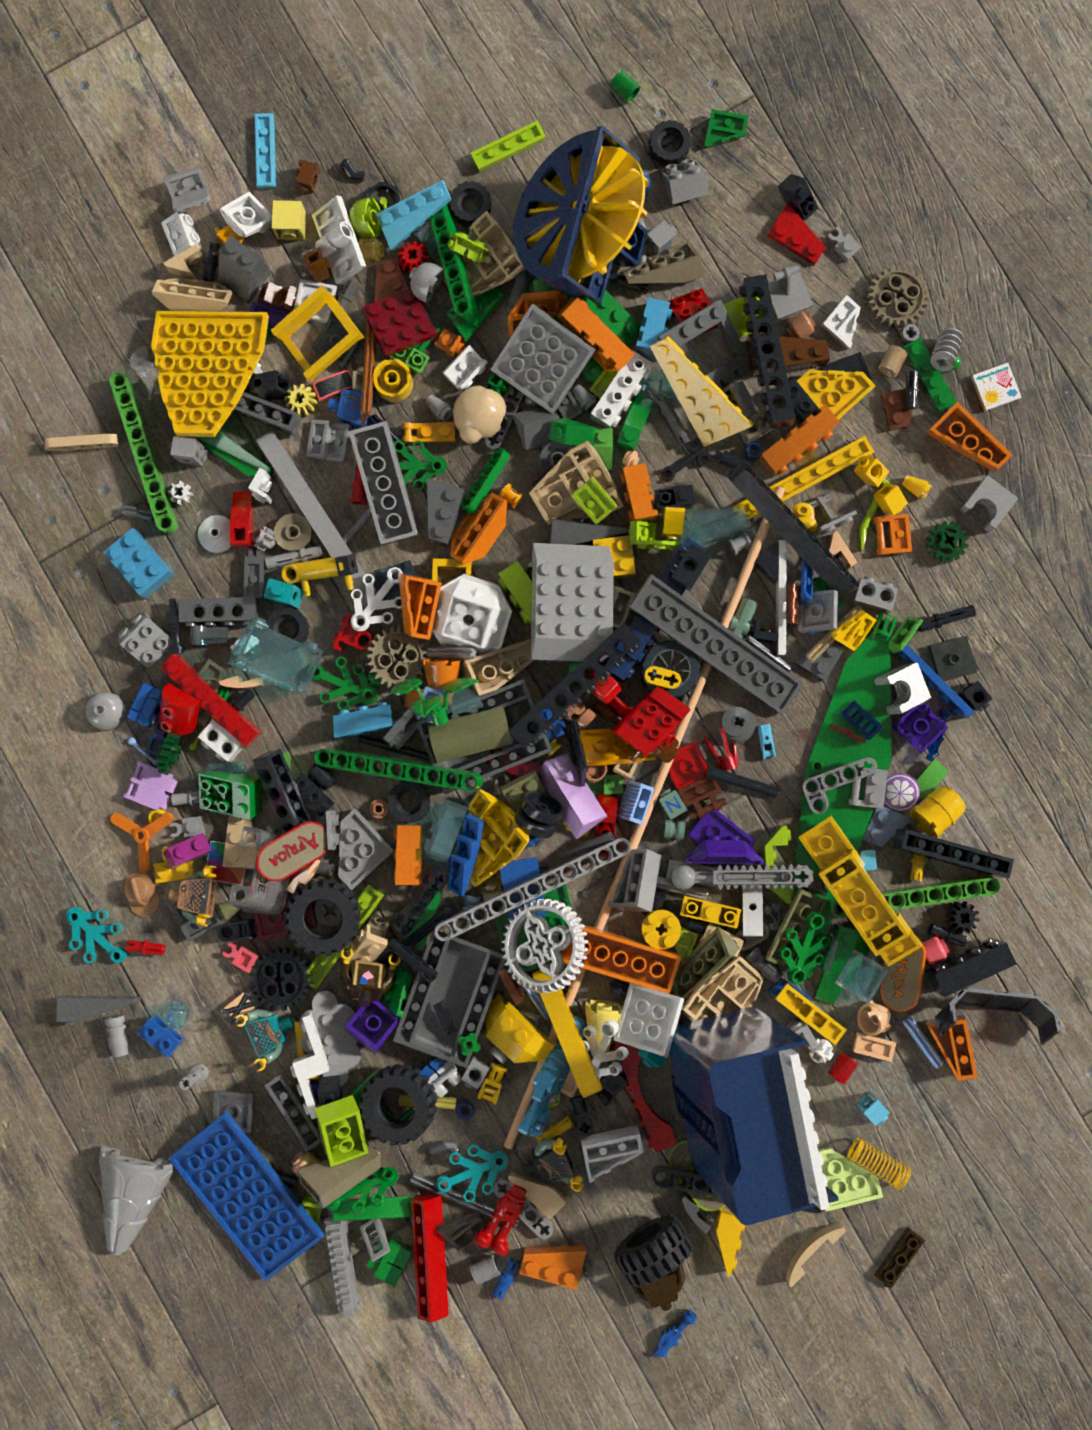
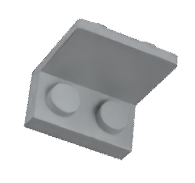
(329, 822)
(803, 1030)

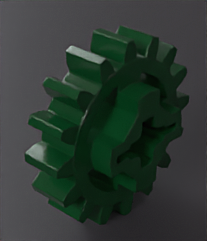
(942, 535)
(168, 754)

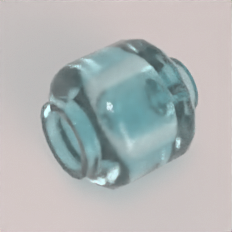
(176, 1015)

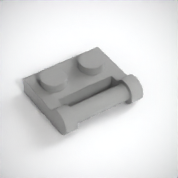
(874, 789)

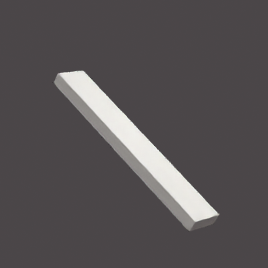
(780, 644)

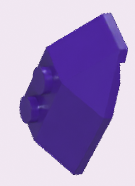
(723, 852)

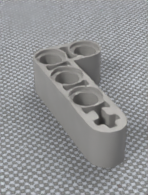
(822, 785)

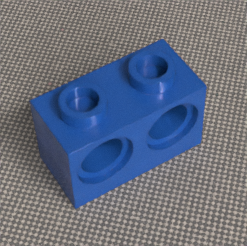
(160, 1036)

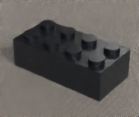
(970, 967)

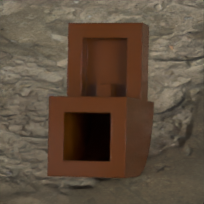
(277, 297)

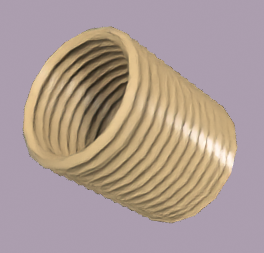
(892, 361)

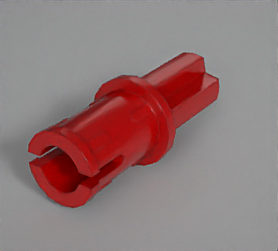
(145, 947)

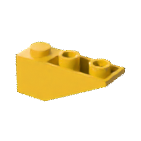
(728, 1234)

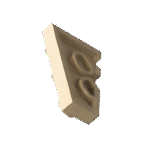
(234, 854)

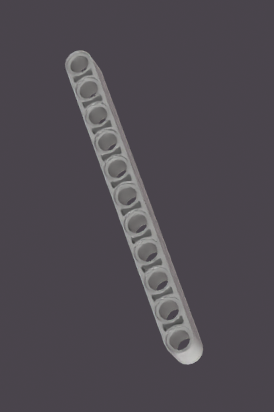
(309, 505)
(539, 880)

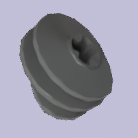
(741, 716)

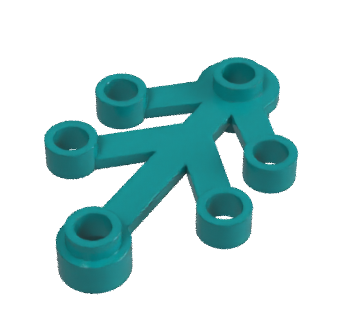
(93, 933)
(475, 1171)

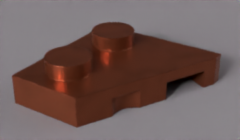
(388, 279)
(893, 406)
(515, 990)

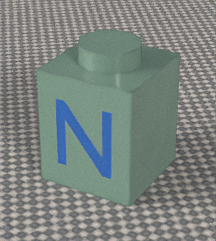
(671, 803)

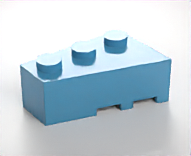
(652, 325)

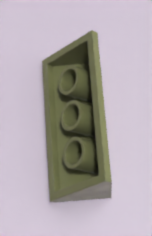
(470, 734)
(803, 904)
(703, 963)

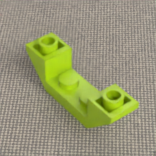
(778, 838)

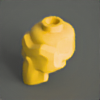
(806, 514)

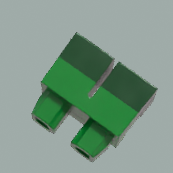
(392, 1264)

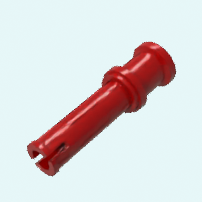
(358, 492)

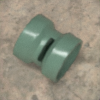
(674, 830)

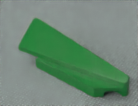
(234, 454)

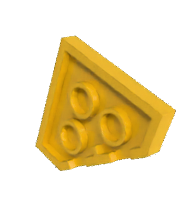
(835, 389)

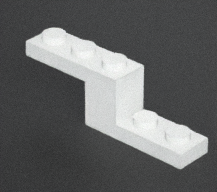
(310, 1065)

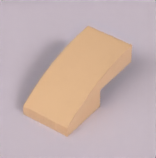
(237, 683)
(303, 876)

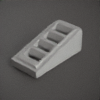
(369, 1227)

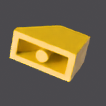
(672, 523)

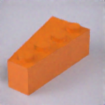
(799, 441)

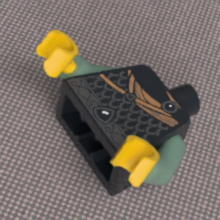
(554, 1163)

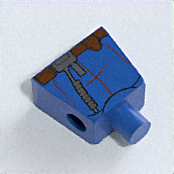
(350, 408)

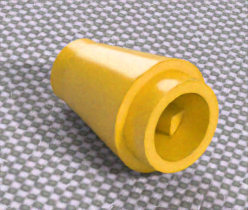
(917, 486)

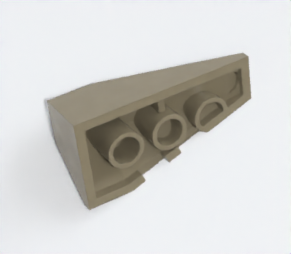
(678, 265)

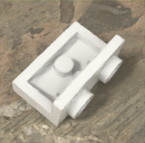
(465, 368)

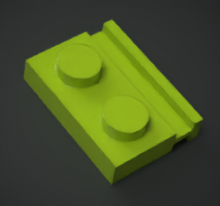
(594, 500)

